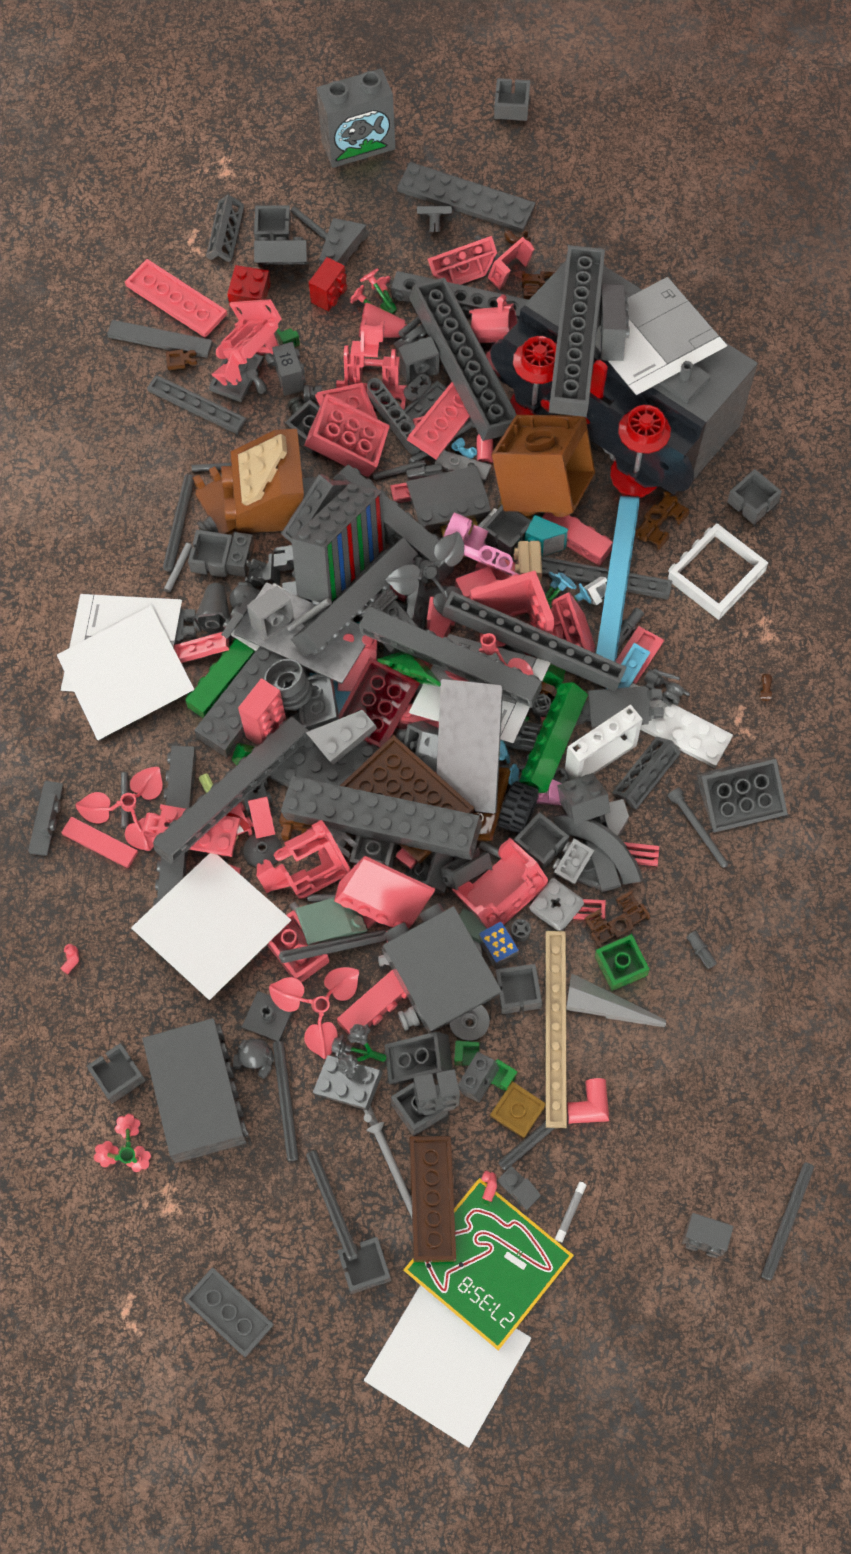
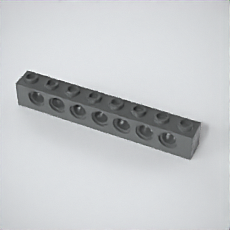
(469, 295)

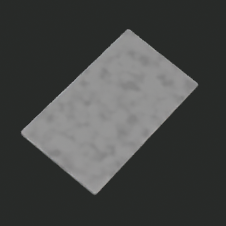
(332, 662)
(470, 740)

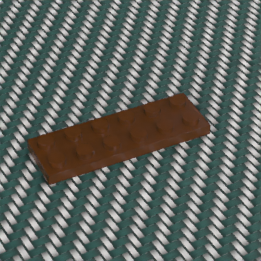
(432, 1199)

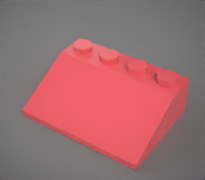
(347, 435)
(383, 893)

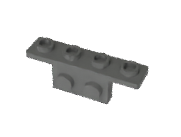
(46, 818)

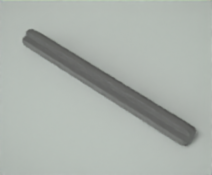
(178, 523)
(332, 946)
(285, 1101)
(332, 1205)
(787, 1221)

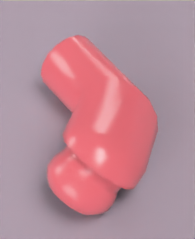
(72, 958)
(491, 1186)

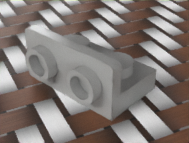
(573, 861)

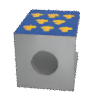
(498, 945)

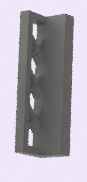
(222, 225)
(649, 772)

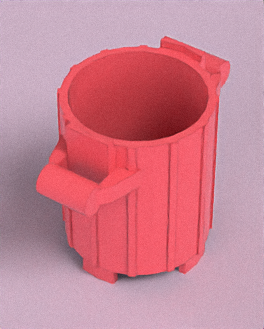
(493, 323)

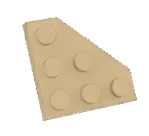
(259, 466)

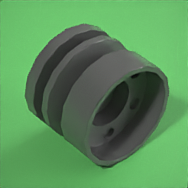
(291, 681)

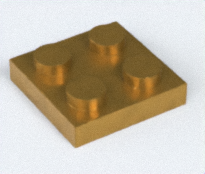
(518, 1110)

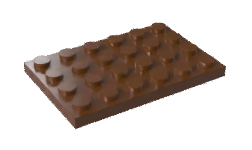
(403, 775)

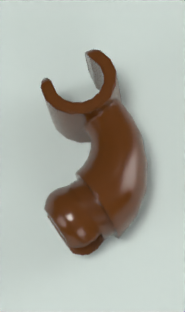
(512, 239)
(765, 694)

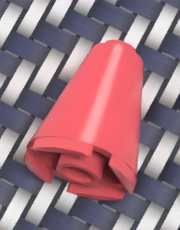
(374, 317)

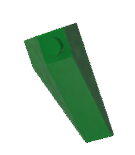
(411, 667)

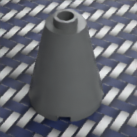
(212, 610)

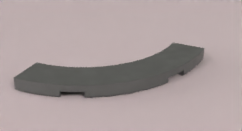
(607, 841)

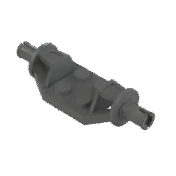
(418, 601)

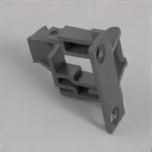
(279, 561)

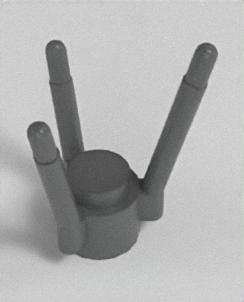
(654, 678)

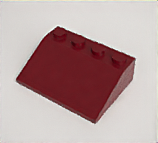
(383, 697)

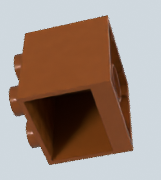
(543, 464)

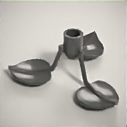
(405, 578)

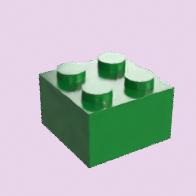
(621, 962)

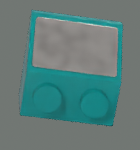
(549, 534)

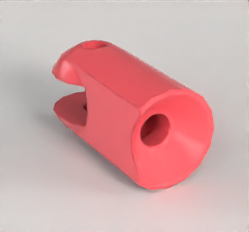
(484, 450)

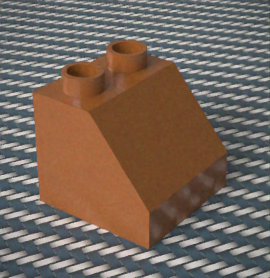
(281, 494)

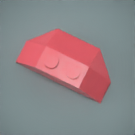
(464, 262)
(571, 622)

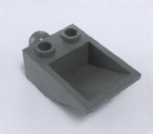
(422, 741)

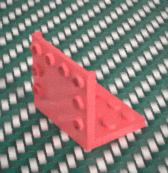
(516, 597)

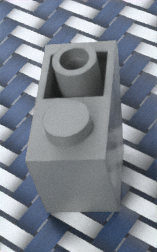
(617, 818)

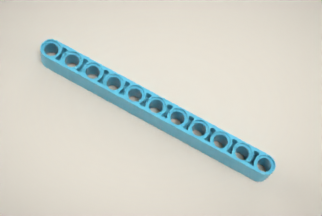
(618, 577)

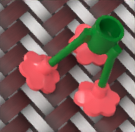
(380, 286)
(135, 1158)

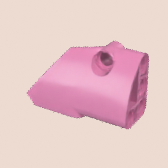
(475, 547)

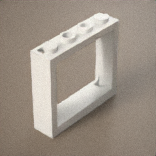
(697, 594)
(604, 744)

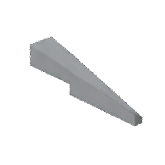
(592, 999)

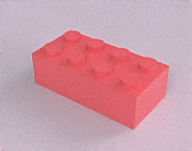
(262, 712)

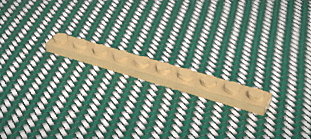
(556, 1029)

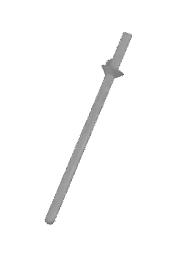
(376, 1128)

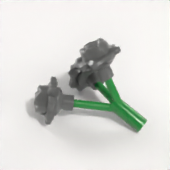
(346, 1062)

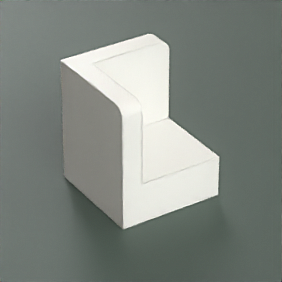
(596, 590)

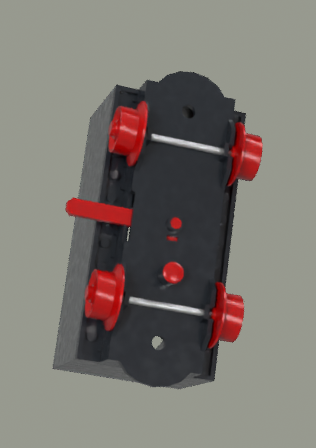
(650, 433)

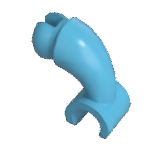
(459, 445)

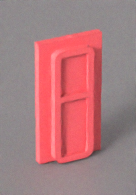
(647, 641)

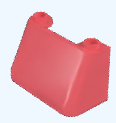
(506, 889)

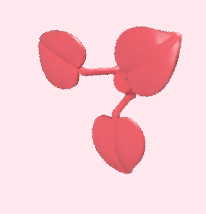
(489, 647)
(96, 806)
(288, 993)

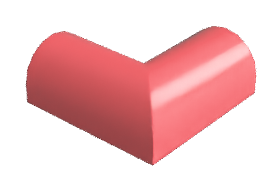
(595, 1107)

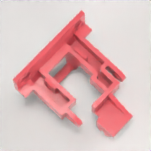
(252, 332)
(369, 348)
(304, 883)

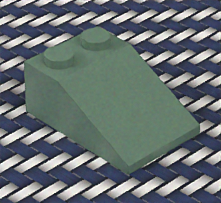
(329, 921)

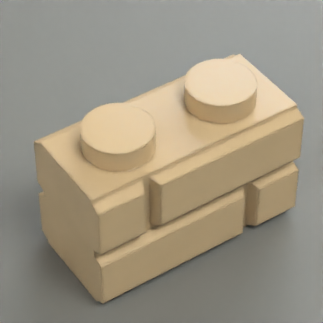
(528, 558)

